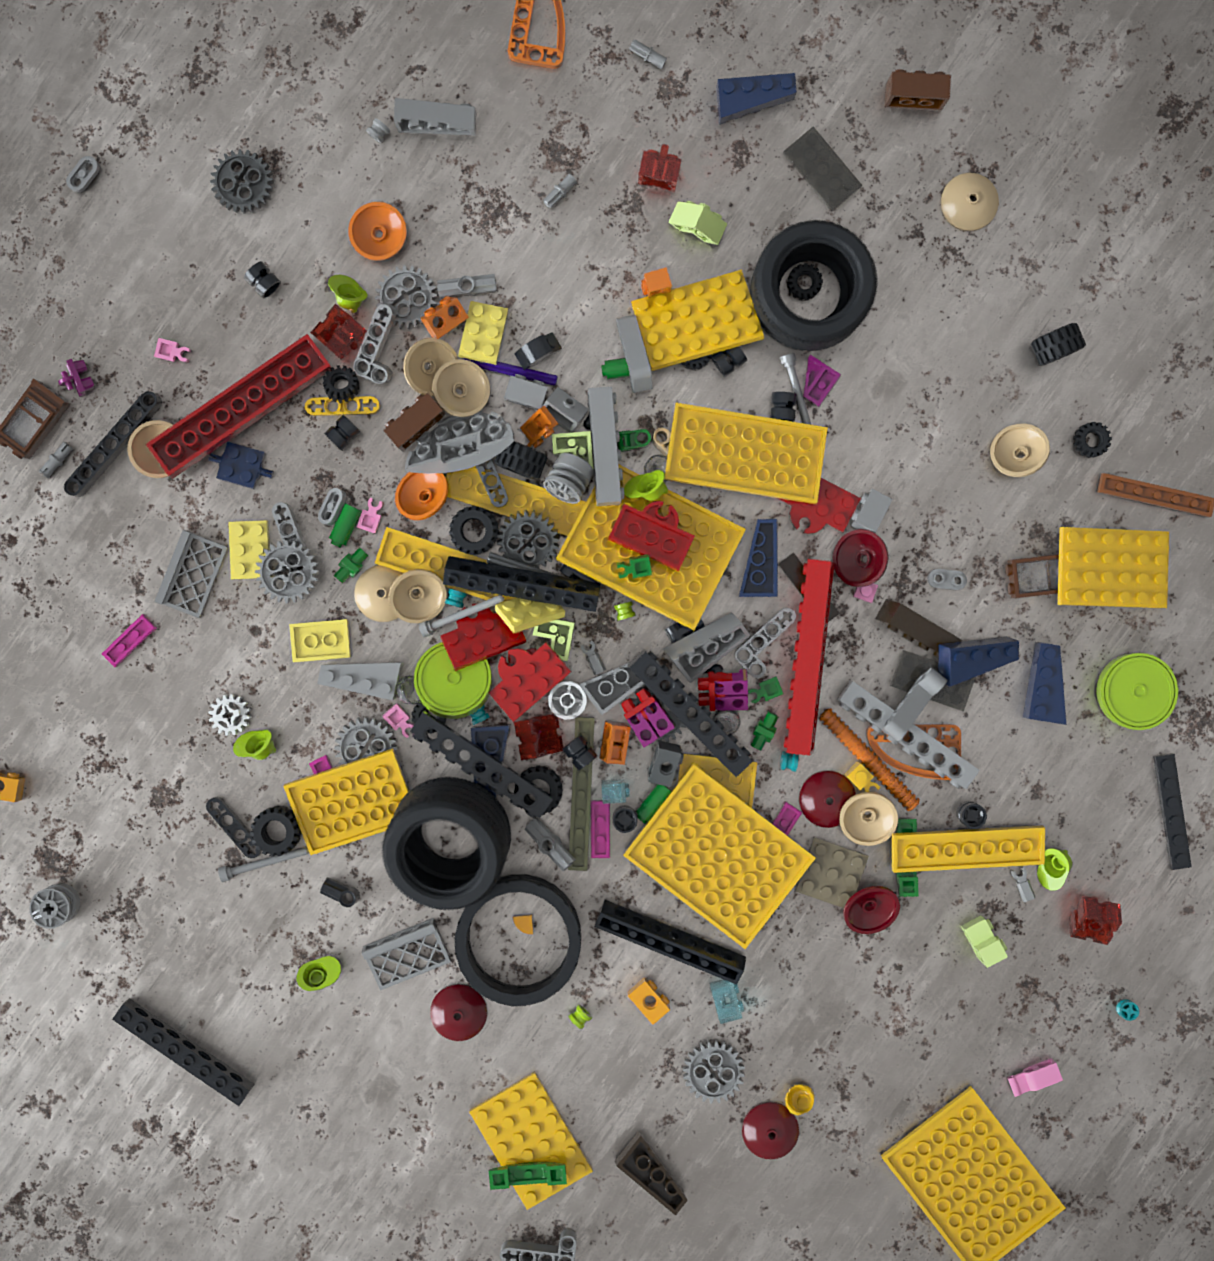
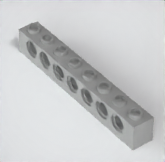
(966, 771)

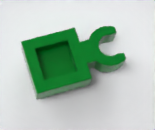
(638, 566)
(769, 689)

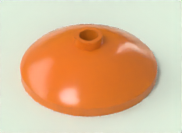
(372, 219)
(414, 491)

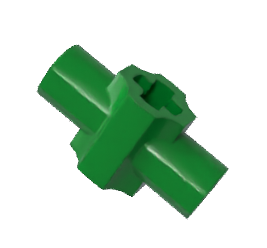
(350, 565)
(764, 730)

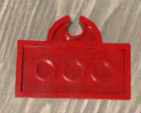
(833, 508)
(652, 534)
(479, 639)
(527, 679)

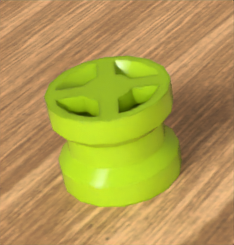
(624, 610)
(580, 1017)

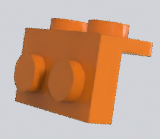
(539, 426)

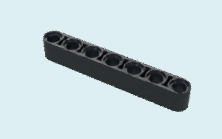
(103, 447)

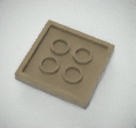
(833, 874)

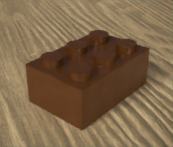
(917, 90)
(414, 421)

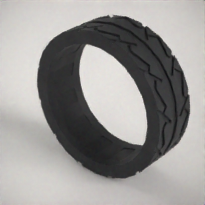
(522, 994)

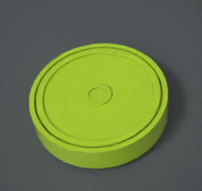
(448, 691)
(1137, 691)

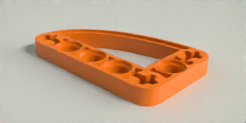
(526, 48)
(946, 741)

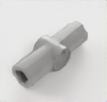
(453, 287)
(541, 835)

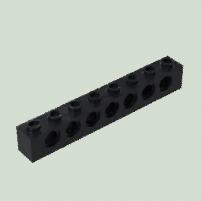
(521, 583)
(420, 733)
(734, 764)
(670, 942)
(183, 1051)

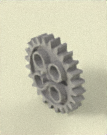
(396, 281)
(291, 588)
(351, 739)
(700, 1082)

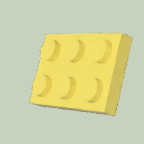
(483, 332)
(246, 543)
(525, 614)
(320, 640)

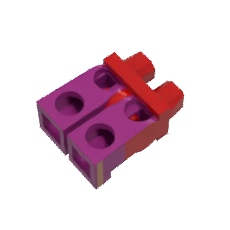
(725, 690)
(647, 711)

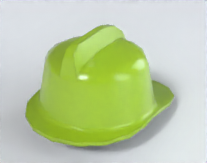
(348, 292)
(647, 485)
(255, 745)
(1055, 870)
(318, 973)

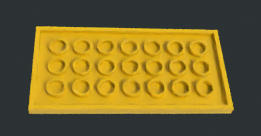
(745, 453)

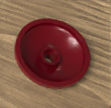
(849, 557)
(815, 793)
(871, 910)
(461, 1000)
(769, 1118)

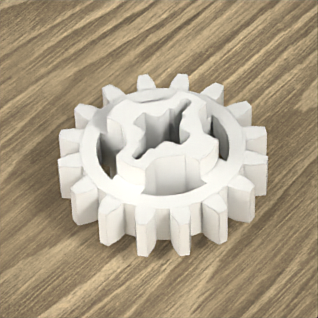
(232, 721)

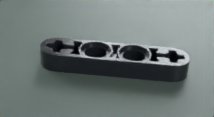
(231, 829)

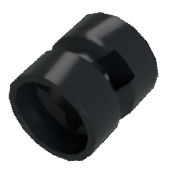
(259, 276)
(736, 357)
(783, 406)
(342, 432)
(579, 752)
(971, 814)
(624, 818)

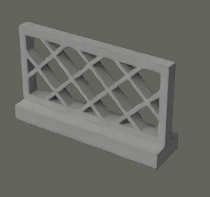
(174, 569)
(398, 940)

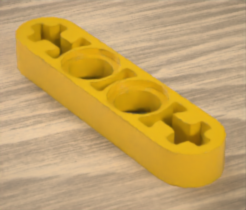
(342, 407)

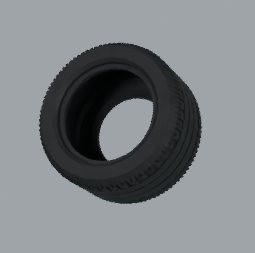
(837, 250)
(436, 879)

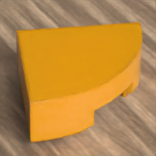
(524, 923)

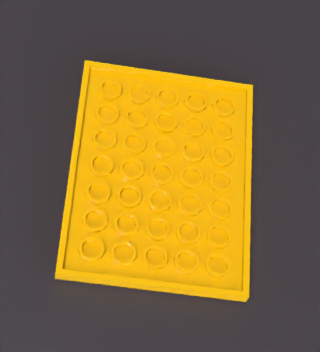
(672, 593)
(719, 856)
(972, 1180)

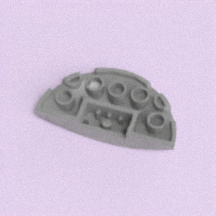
(460, 443)

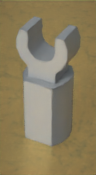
(594, 659)
(1023, 885)

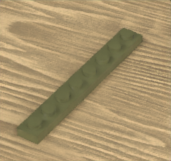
(581, 800)

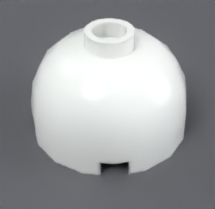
(567, 700)

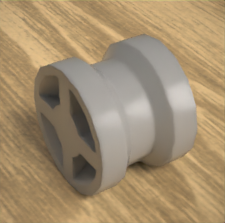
(378, 130)

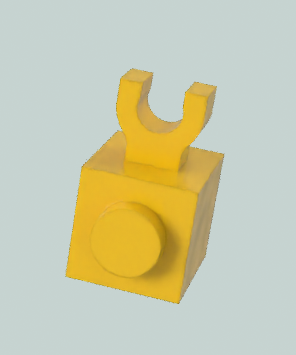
(861, 777)

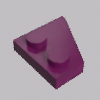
(819, 381)

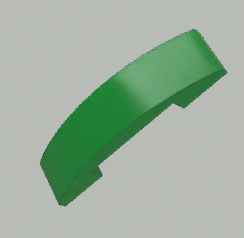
(907, 881)
(527, 1173)

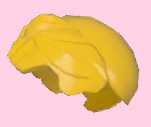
(799, 1099)

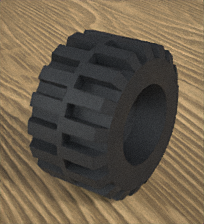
(1058, 344)
(522, 460)
(458, 537)
(550, 778)
(261, 837)

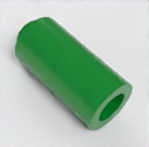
(615, 368)
(344, 525)
(652, 803)

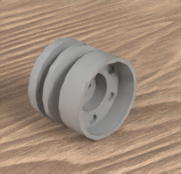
(569, 478)
(65, 903)

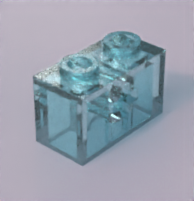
(614, 791)
(726, 1011)

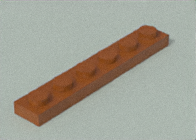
(1156, 495)

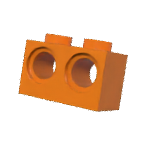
(656, 282)
(446, 322)
(614, 742)

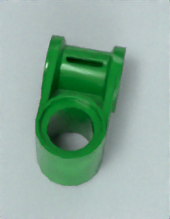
(631, 440)

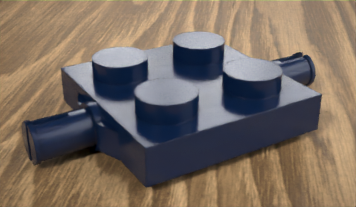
(240, 465)

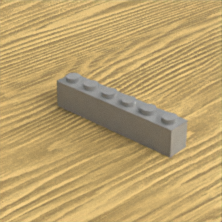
(604, 446)

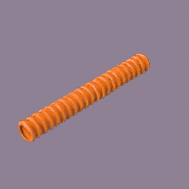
(869, 759)

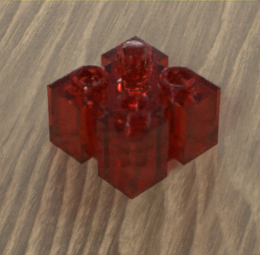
(659, 169)
(339, 332)
(538, 736)
(1095, 920)

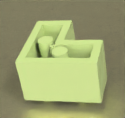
(699, 221)
(574, 443)
(561, 634)
(986, 946)

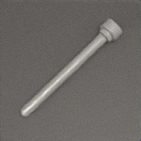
(789, 362)
(428, 627)
(226, 873)

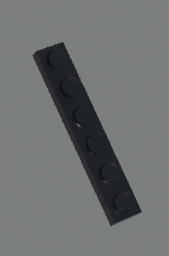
(1172, 811)

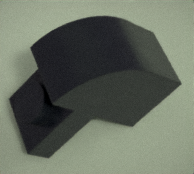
(537, 350)

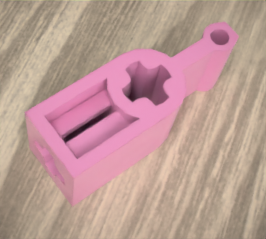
(1035, 1077)

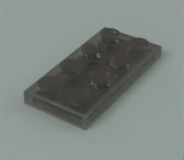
(822, 169)
(913, 666)

